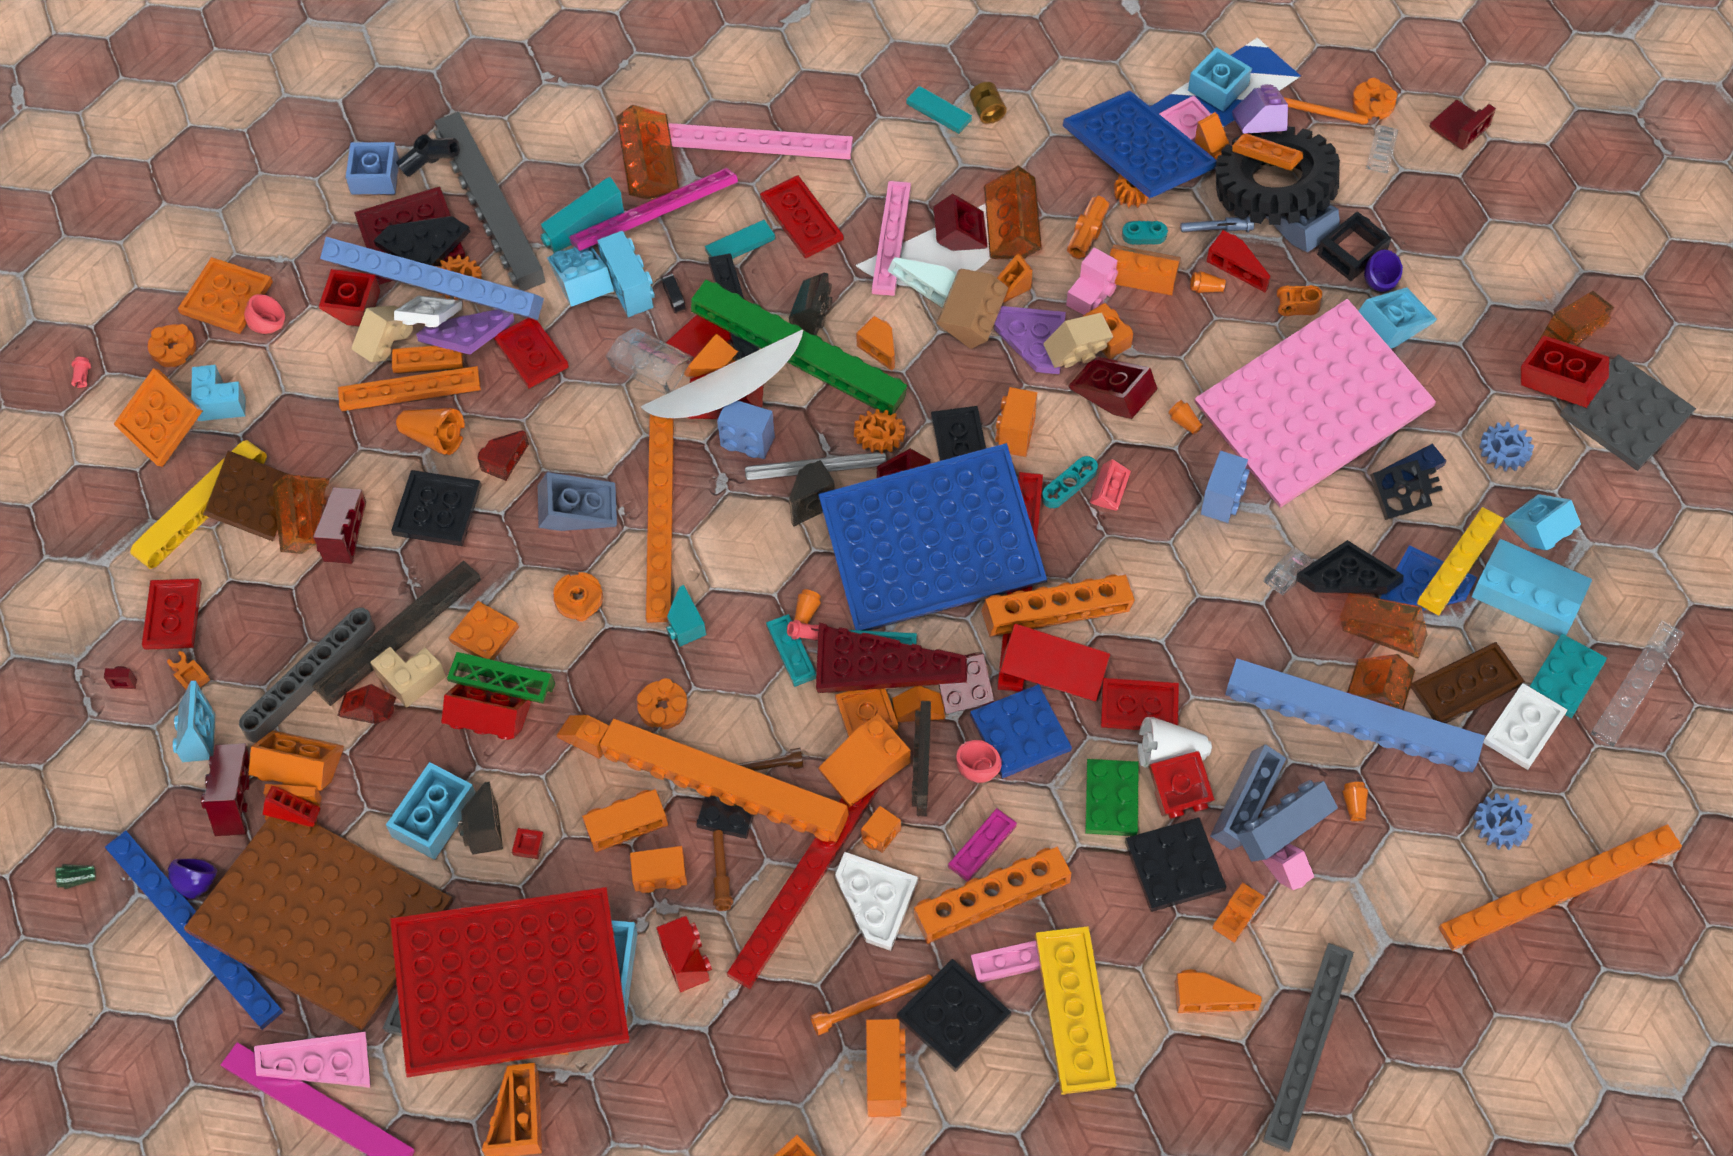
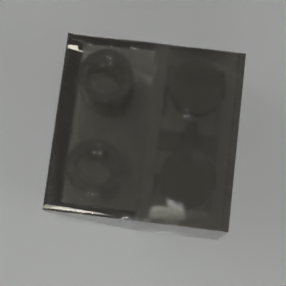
(812, 304)

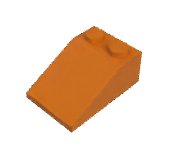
(865, 760)

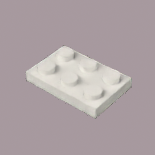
(427, 310)
(1525, 726)

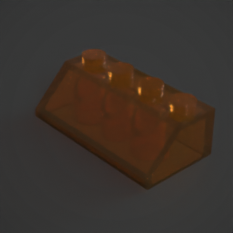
(647, 152)
(1012, 215)

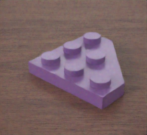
(1027, 331)
(466, 332)

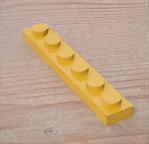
(1460, 561)

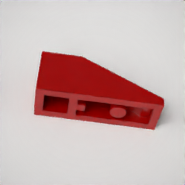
(1235, 258)

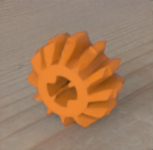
(1128, 193)

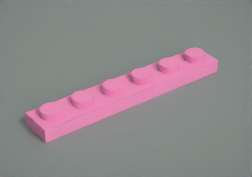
(891, 236)

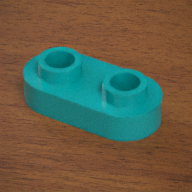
(1145, 232)

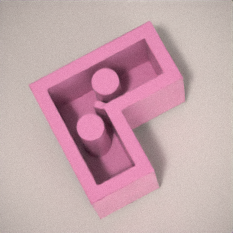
(1094, 283)

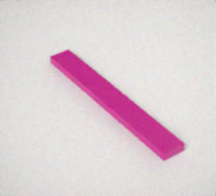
(654, 208)
(316, 1107)

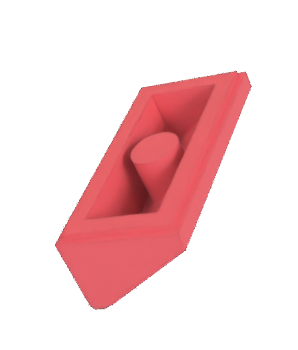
(1110, 485)

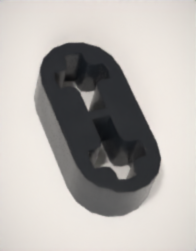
(673, 293)

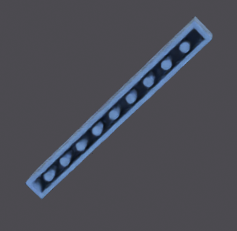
(432, 278)
(1355, 716)

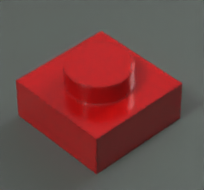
(528, 843)

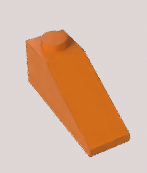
(1206, 993)

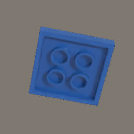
(1021, 730)

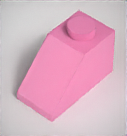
(1290, 867)

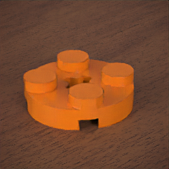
(1374, 89)
(168, 334)
(583, 607)
(659, 717)

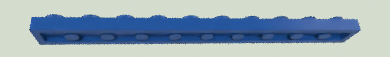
(178, 913)

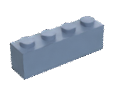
(1248, 795)
(1287, 820)

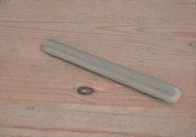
(831, 464)

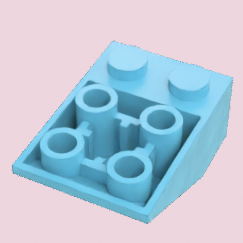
(580, 274)

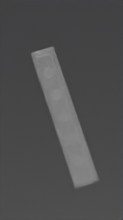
(1637, 683)

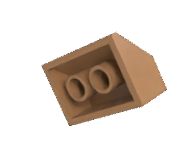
(972, 306)

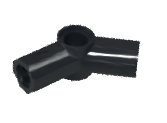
(428, 151)

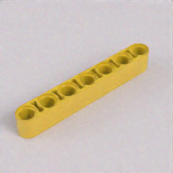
(185, 515)

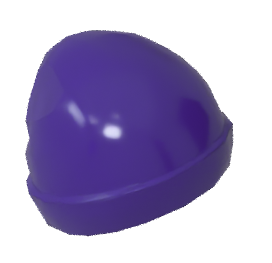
(1383, 271)
(191, 876)

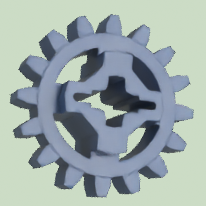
(1506, 446)
(1512, 831)

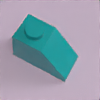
(684, 619)

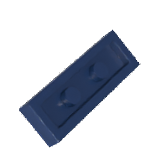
(1427, 458)

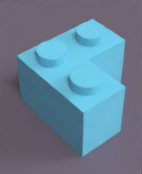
(214, 397)

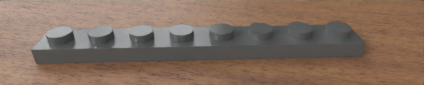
(1308, 1048)

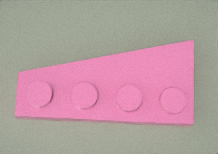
(323, 1060)

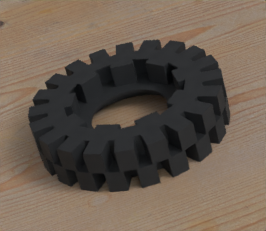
(1311, 192)

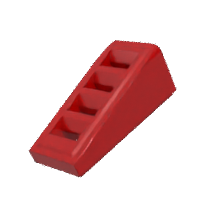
(289, 807)

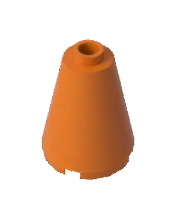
(433, 428)

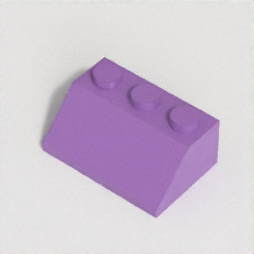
(1262, 111)

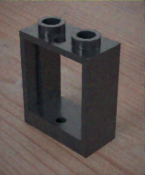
(1341, 259)

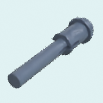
(1239, 225)

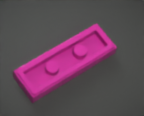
(982, 845)

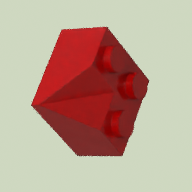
(349, 295)
(680, 946)

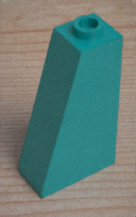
(586, 211)

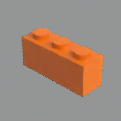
(625, 820)

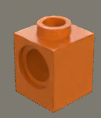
(880, 829)

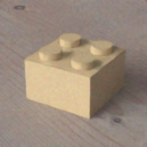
(1078, 340)

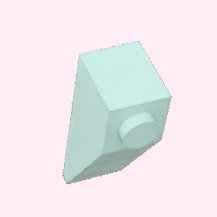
(926, 278)

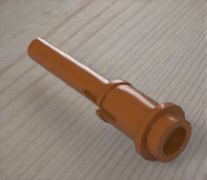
(721, 882)

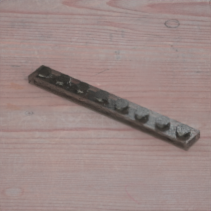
(397, 632)

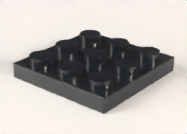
(436, 508)
(1175, 864)
(953, 1015)

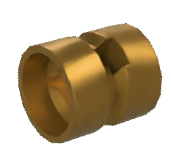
(987, 102)

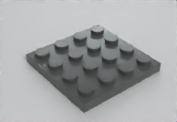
(1630, 414)

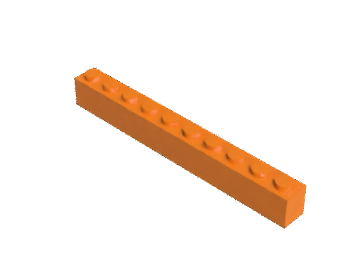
(724, 779)

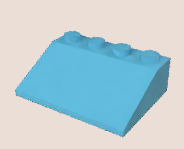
(1532, 588)

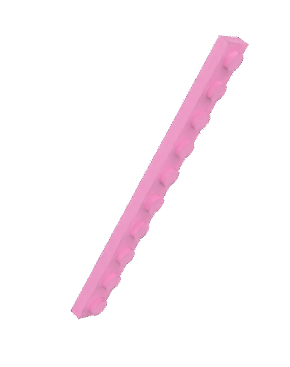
(761, 141)

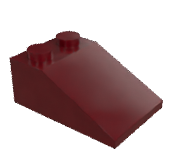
(1115, 386)

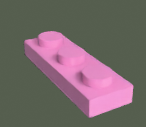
(1005, 962)

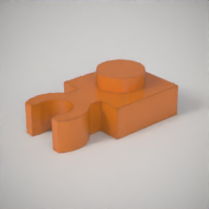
(188, 671)

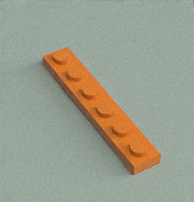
(409, 388)

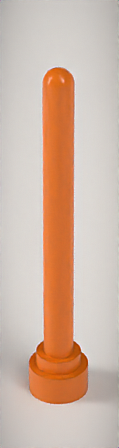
(1326, 111)
(823, 1021)

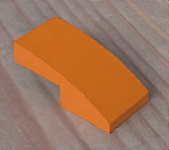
(1238, 912)

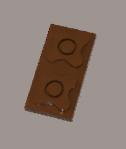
(1467, 683)

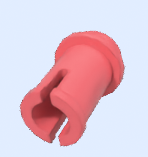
(80, 372)
(801, 630)

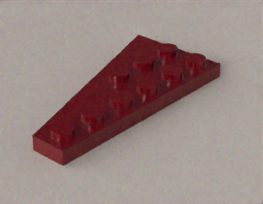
(875, 662)

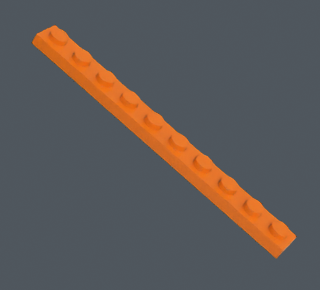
(660, 519)
(1559, 887)

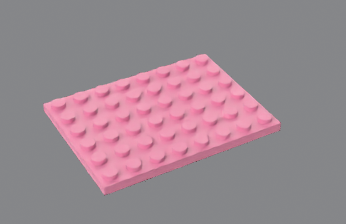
(1314, 402)

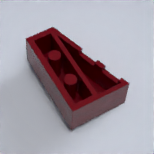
(226, 789)

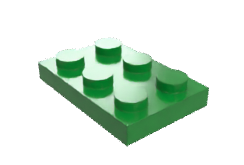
(1111, 797)

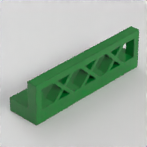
(500, 672)

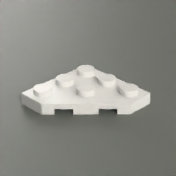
(875, 897)

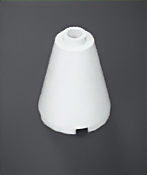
(1167, 740)

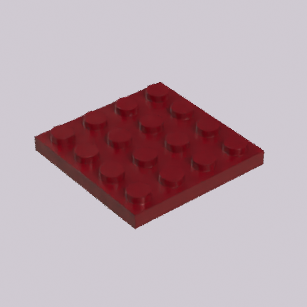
(412, 208)

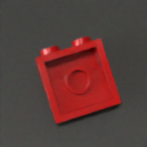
(1181, 785)

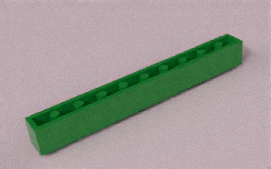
(812, 354)

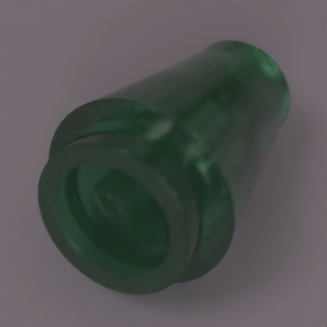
(74, 875)

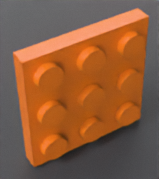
(223, 294)
(158, 417)

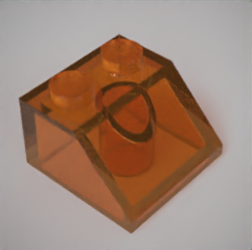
(1382, 680)

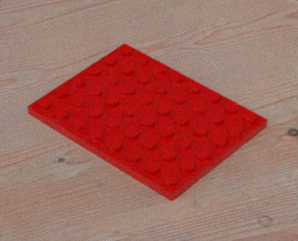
(507, 981)

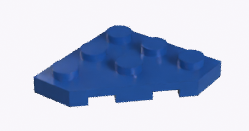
(1418, 572)

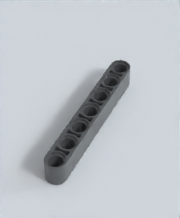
(295, 679)

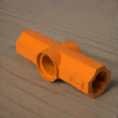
(1088, 227)

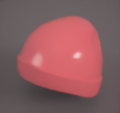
(264, 314)
(978, 761)

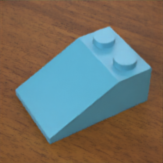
(1396, 316)
(194, 726)

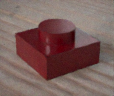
(120, 678)

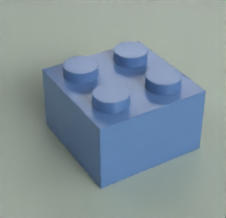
(372, 168)
(746, 429)
(1225, 487)

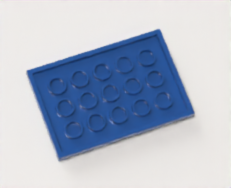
(1139, 144)

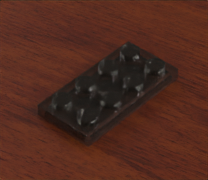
(921, 758)

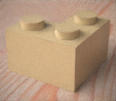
(378, 332)
(409, 679)

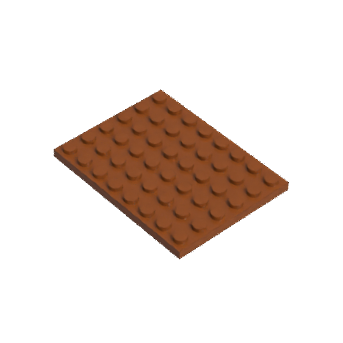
(314, 916)

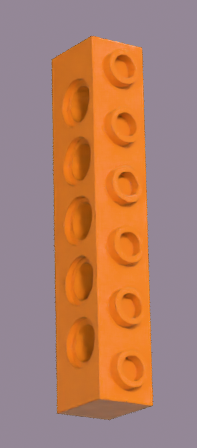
(1118, 600)
(936, 927)

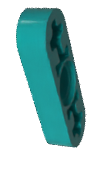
(1073, 473)

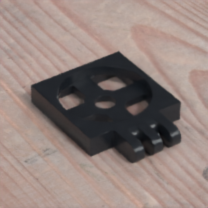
(1422, 483)

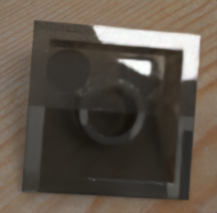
(804, 496)
(481, 822)

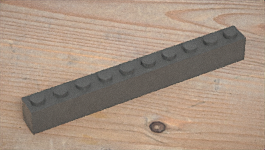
(491, 205)

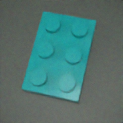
(1568, 673)

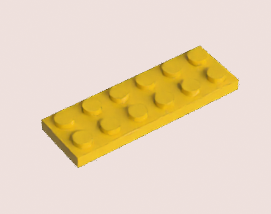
(1075, 1010)

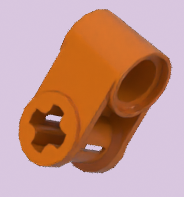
(1300, 301)

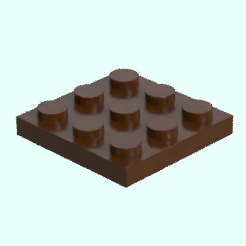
(245, 496)

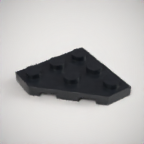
(423, 240)
(1349, 571)

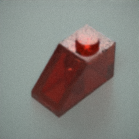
(503, 454)
(367, 705)

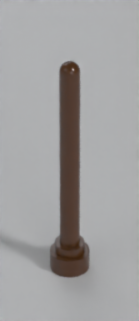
(792, 759)

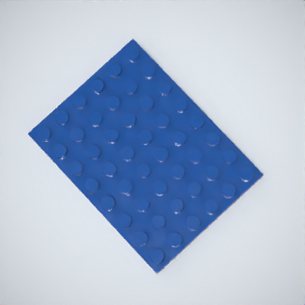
(932, 538)

